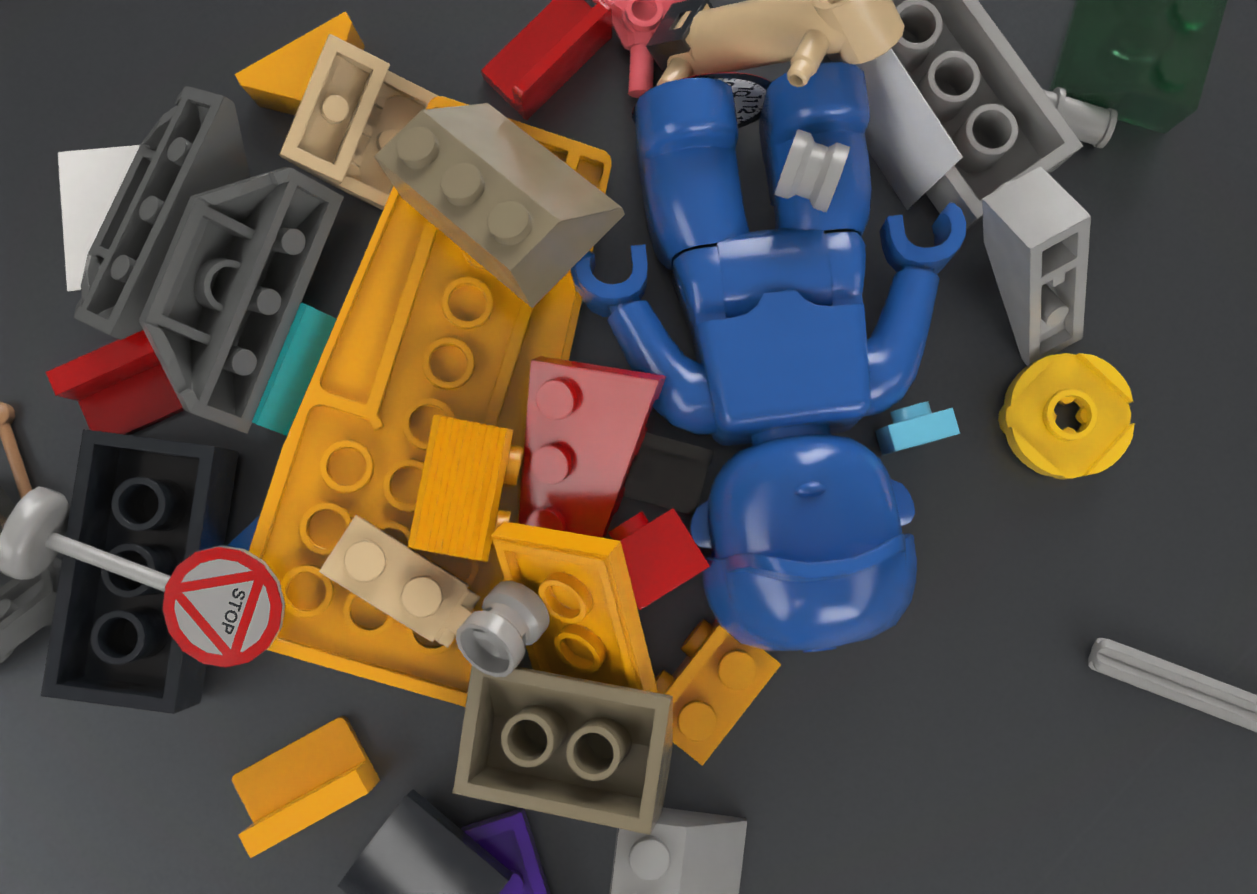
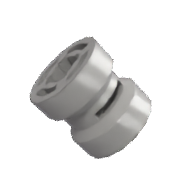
(497, 635)

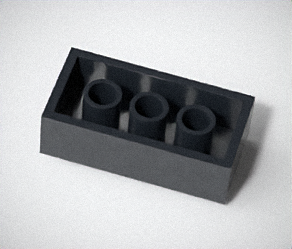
(156, 509)

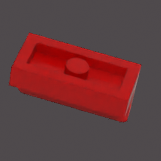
(548, 53)
(118, 386)

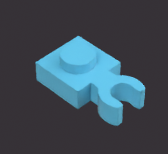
(915, 427)

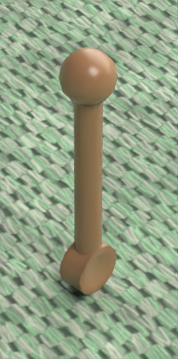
(7, 416)

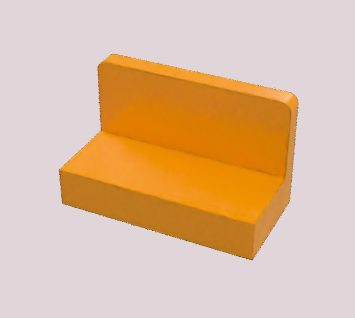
(303, 784)

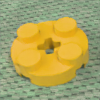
(1103, 414)

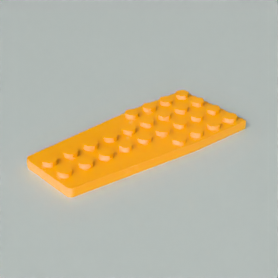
(411, 342)

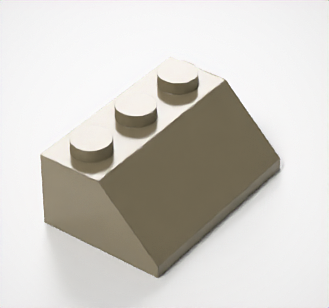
(498, 195)
(566, 747)

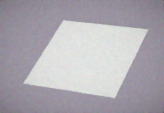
(904, 131)
(87, 190)

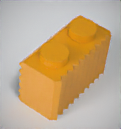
(463, 488)

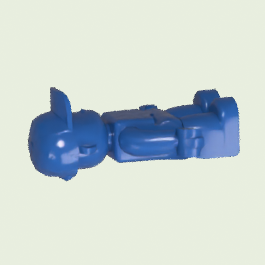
(777, 324)

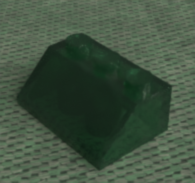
(1140, 57)

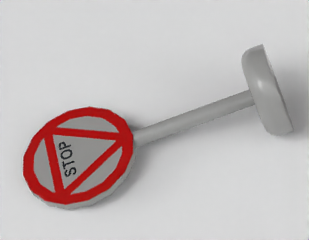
(216, 603)

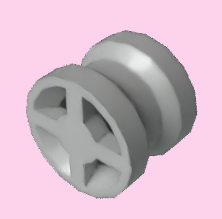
(812, 170)

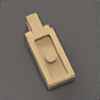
(400, 582)

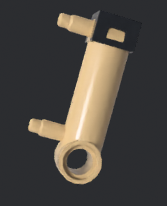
(769, 32)

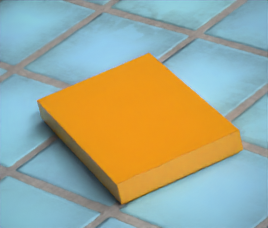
(589, 603)

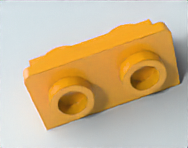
(713, 687)

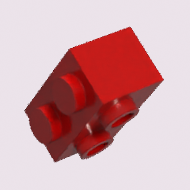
(658, 555)

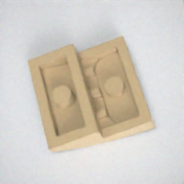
(348, 117)

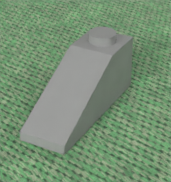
(1039, 260)

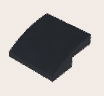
(423, 854)

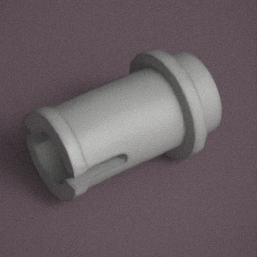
(1087, 121)

